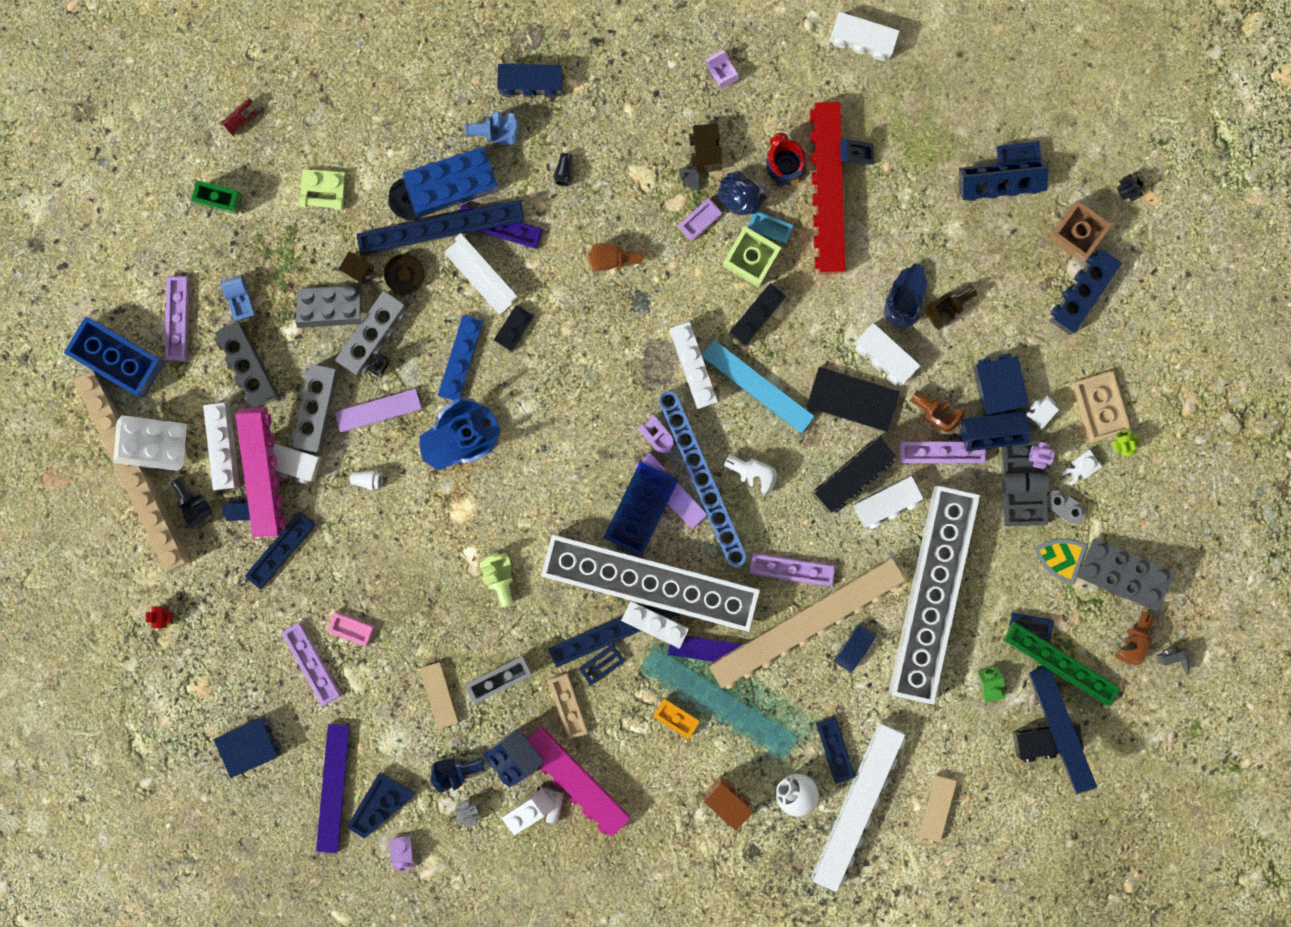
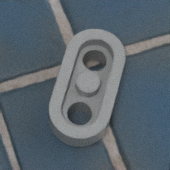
(1065, 507)

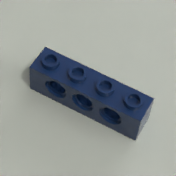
(992, 174)
(1107, 267)

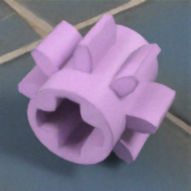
(1041, 455)

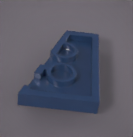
(379, 804)

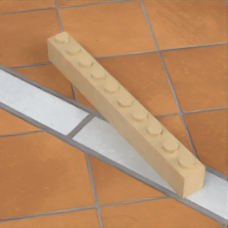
(135, 478)
(807, 622)

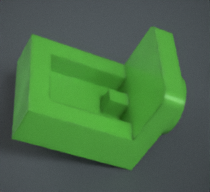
(992, 684)

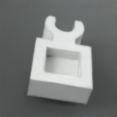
(1083, 465)

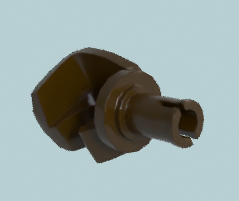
(948, 303)

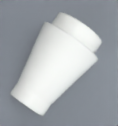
(367, 479)

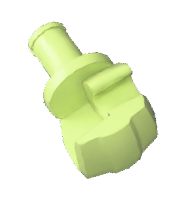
(497, 576)

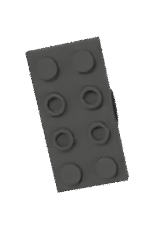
(1023, 487)
(1125, 575)

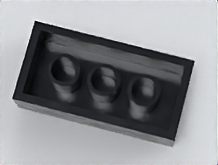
(852, 475)

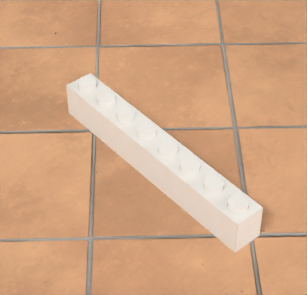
(858, 806)

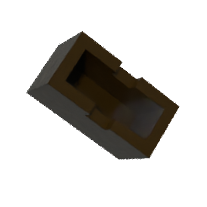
(706, 147)

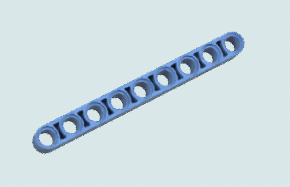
(702, 490)

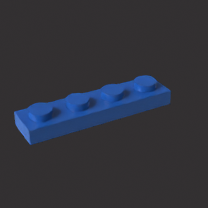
(460, 358)

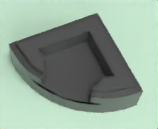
(690, 178)

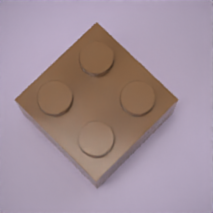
(1079, 231)

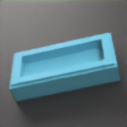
(770, 227)

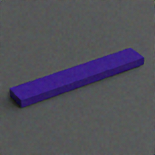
(333, 788)

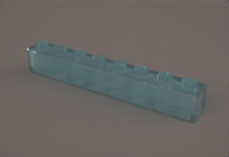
(718, 702)

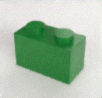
(217, 197)

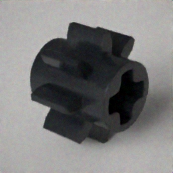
(1131, 187)

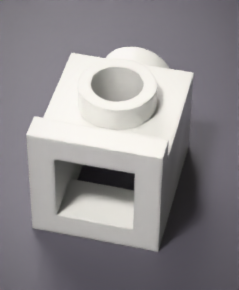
(1041, 412)

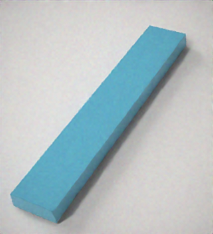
(757, 386)

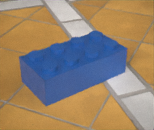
(450, 182)
(114, 357)

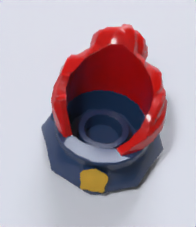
(785, 160)

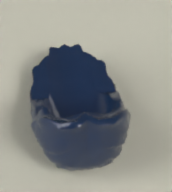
(906, 297)

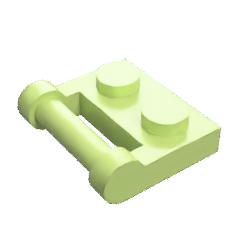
(322, 182)

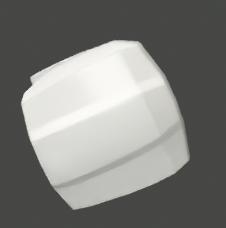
(754, 468)

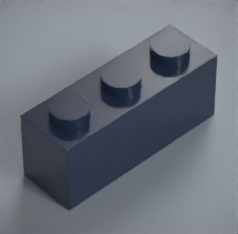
(529, 80)
(995, 431)

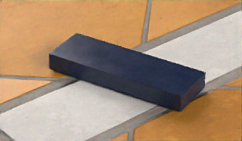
(835, 750)

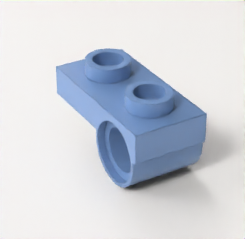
(238, 298)

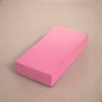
(351, 629)

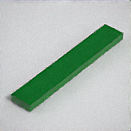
(1061, 664)

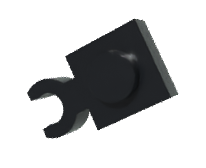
(379, 365)

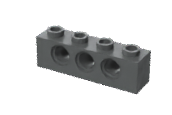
(237, 333)

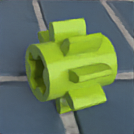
(1126, 443)

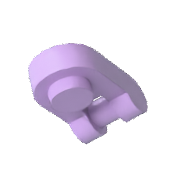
(662, 440)

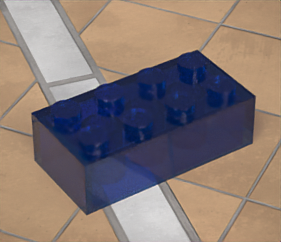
(641, 507)

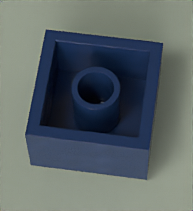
(513, 758)

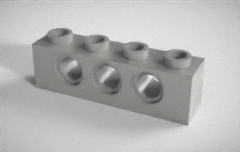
(371, 321)
(324, 399)

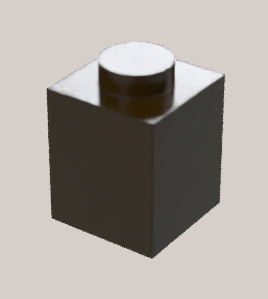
(356, 268)

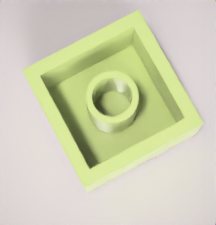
(751, 256)

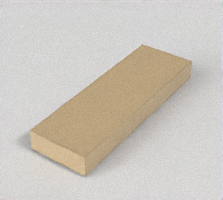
(439, 695)
(568, 706)
(937, 808)

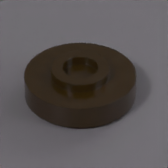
(404, 274)

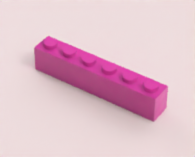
(260, 471)
(578, 783)

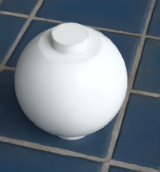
(797, 795)

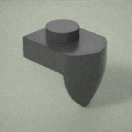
(1172, 656)

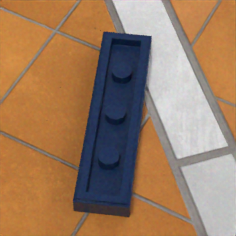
(280, 550)

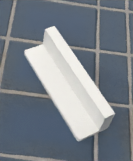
(481, 274)

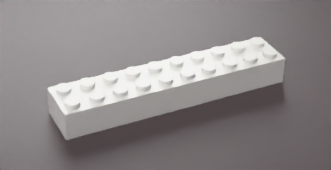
(650, 582)
(933, 594)

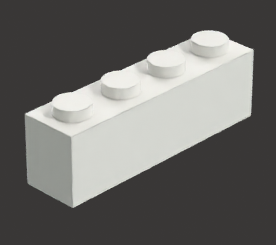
(693, 365)
(221, 446)

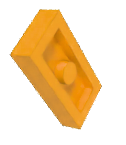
(676, 718)

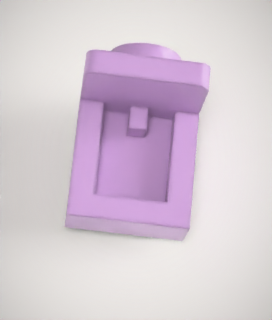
(722, 69)
(402, 853)

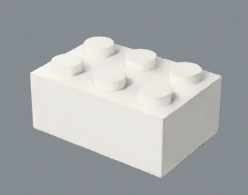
(150, 443)

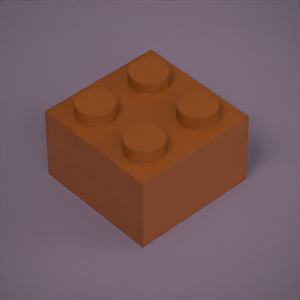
(728, 803)

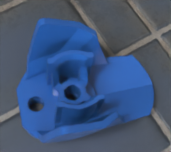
(446, 441)

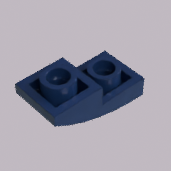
(855, 648)

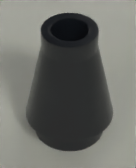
(564, 171)

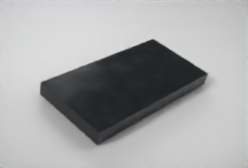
(852, 399)

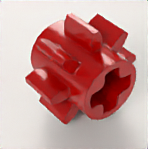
(159, 616)

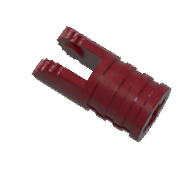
(236, 120)

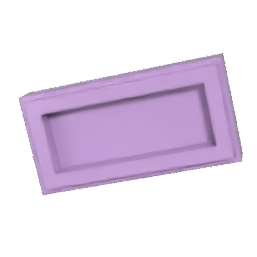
(700, 219)

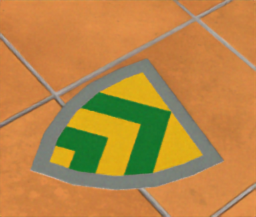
(1062, 558)

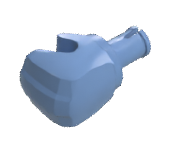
(496, 129)

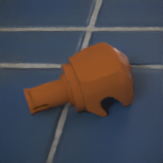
(609, 255)
(934, 412)
(1141, 639)

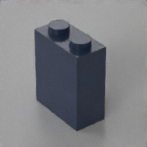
(1000, 384)
(248, 746)

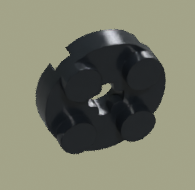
(396, 201)

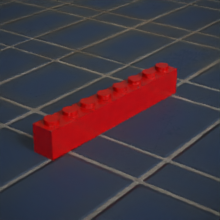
(828, 188)

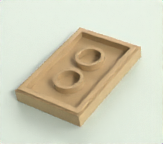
(1101, 406)

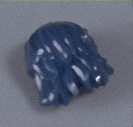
(739, 194)

